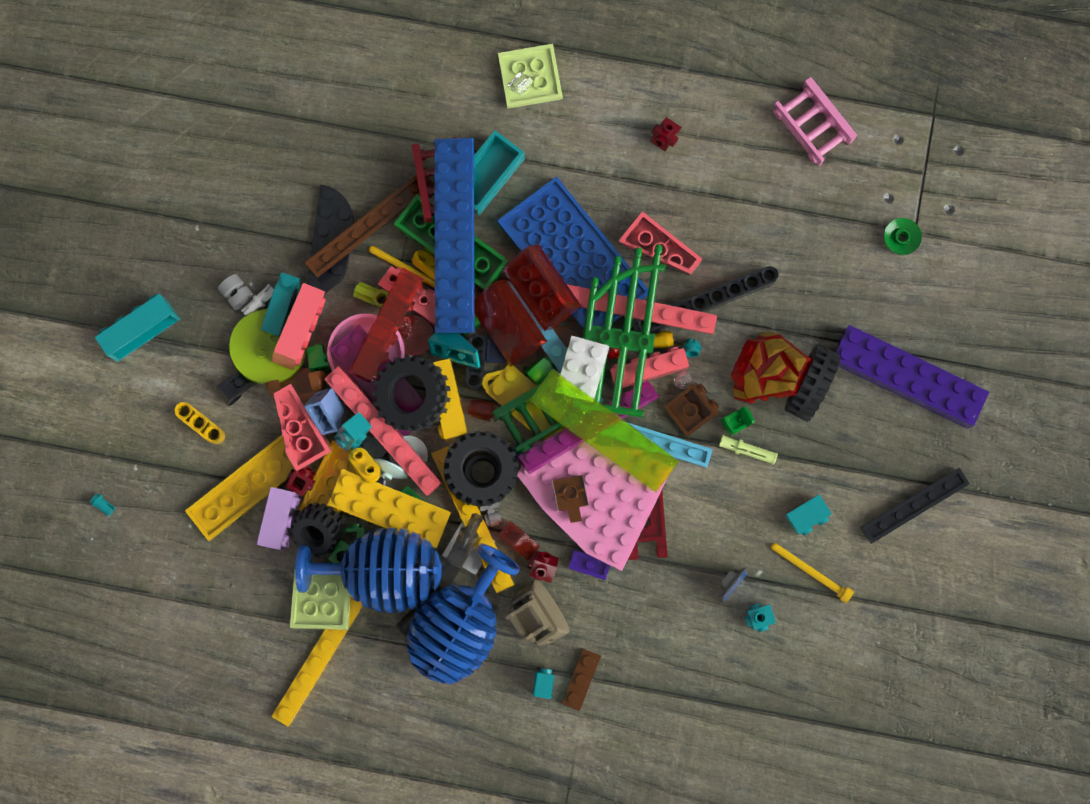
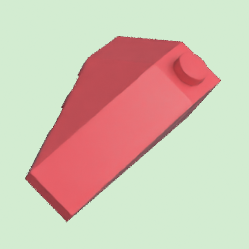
(300, 434)

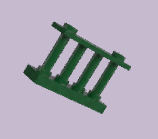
(519, 405)

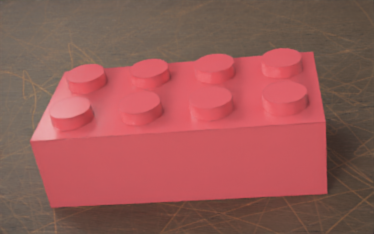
(297, 329)

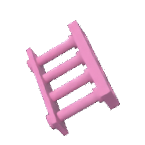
(823, 105)

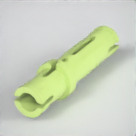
(747, 449)

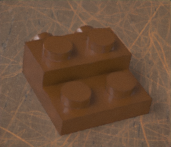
(692, 408)

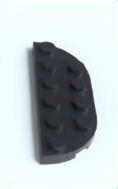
(332, 219)

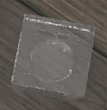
(520, 83)

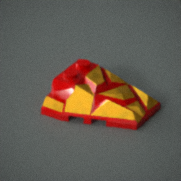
(768, 368)

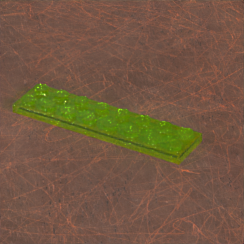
(604, 430)

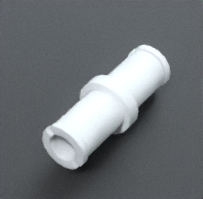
(259, 300)

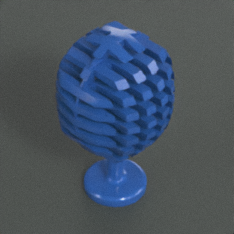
(380, 569)
(457, 625)

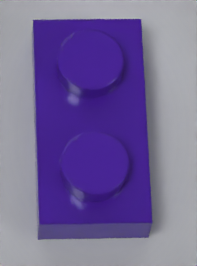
(588, 565)

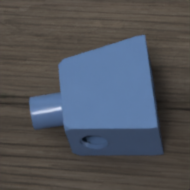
(325, 411)

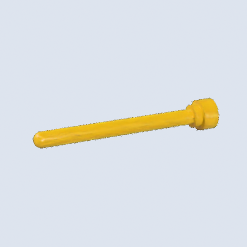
(397, 263)
(843, 593)

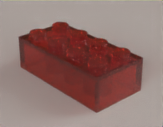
(541, 287)
(508, 322)

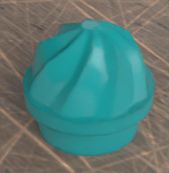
(692, 347)

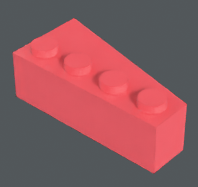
(647, 233)

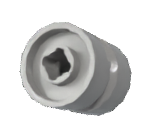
(234, 290)

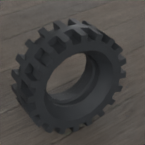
(815, 384)
(435, 393)
(480, 495)

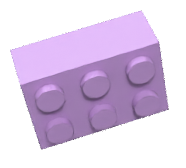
(278, 519)

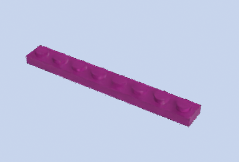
(567, 440)

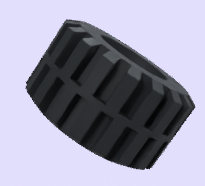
(325, 520)

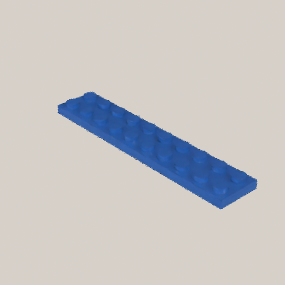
(454, 235)

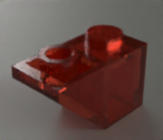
(519, 540)

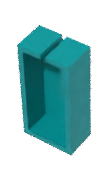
(493, 167)
(137, 327)

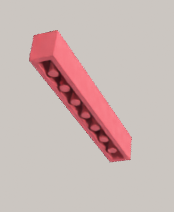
(389, 437)

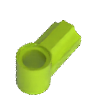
(369, 294)

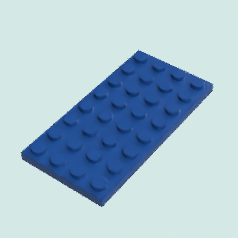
(569, 241)

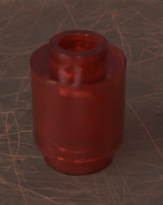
(481, 409)

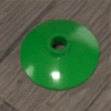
(910, 232)

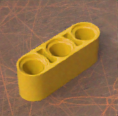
(191, 419)

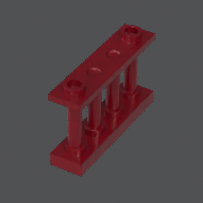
(423, 174)

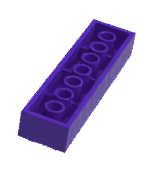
(910, 377)

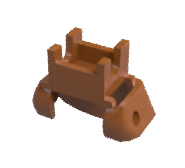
(304, 382)

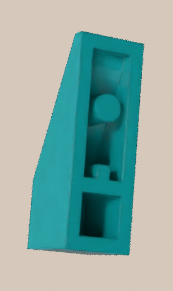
(281, 304)
(453, 347)

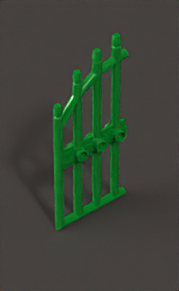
(624, 339)

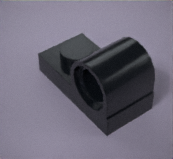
(233, 388)

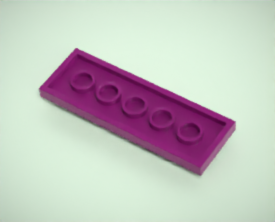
(346, 351)

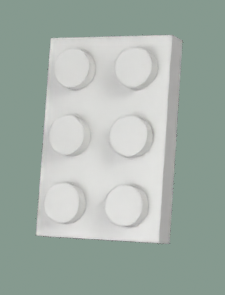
(584, 364)

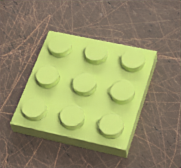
(537, 63)
(322, 606)

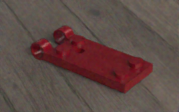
(654, 531)

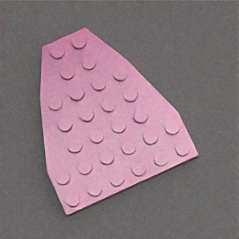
(615, 498)

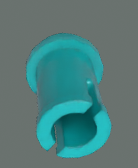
(102, 504)

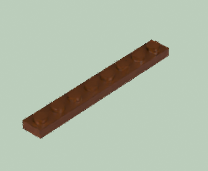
(364, 227)

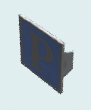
(731, 582)

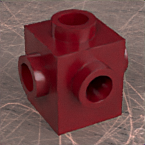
(665, 134)
(298, 485)
(543, 566)

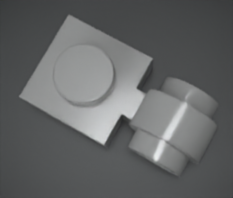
(492, 518)

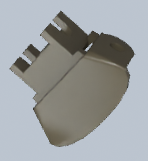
(537, 615)

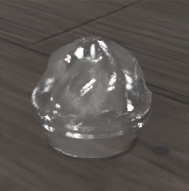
(683, 379)

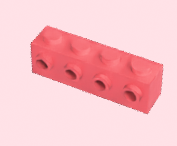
(424, 302)
(655, 367)

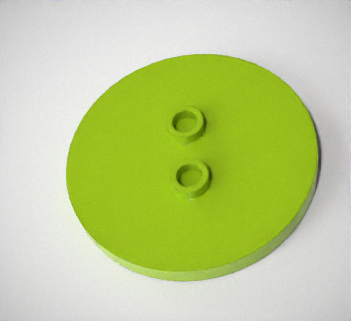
(254, 349)

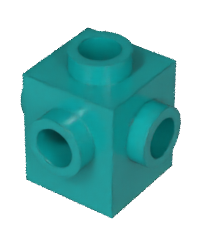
(766, 614)

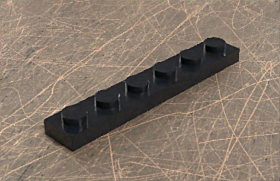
(914, 505)

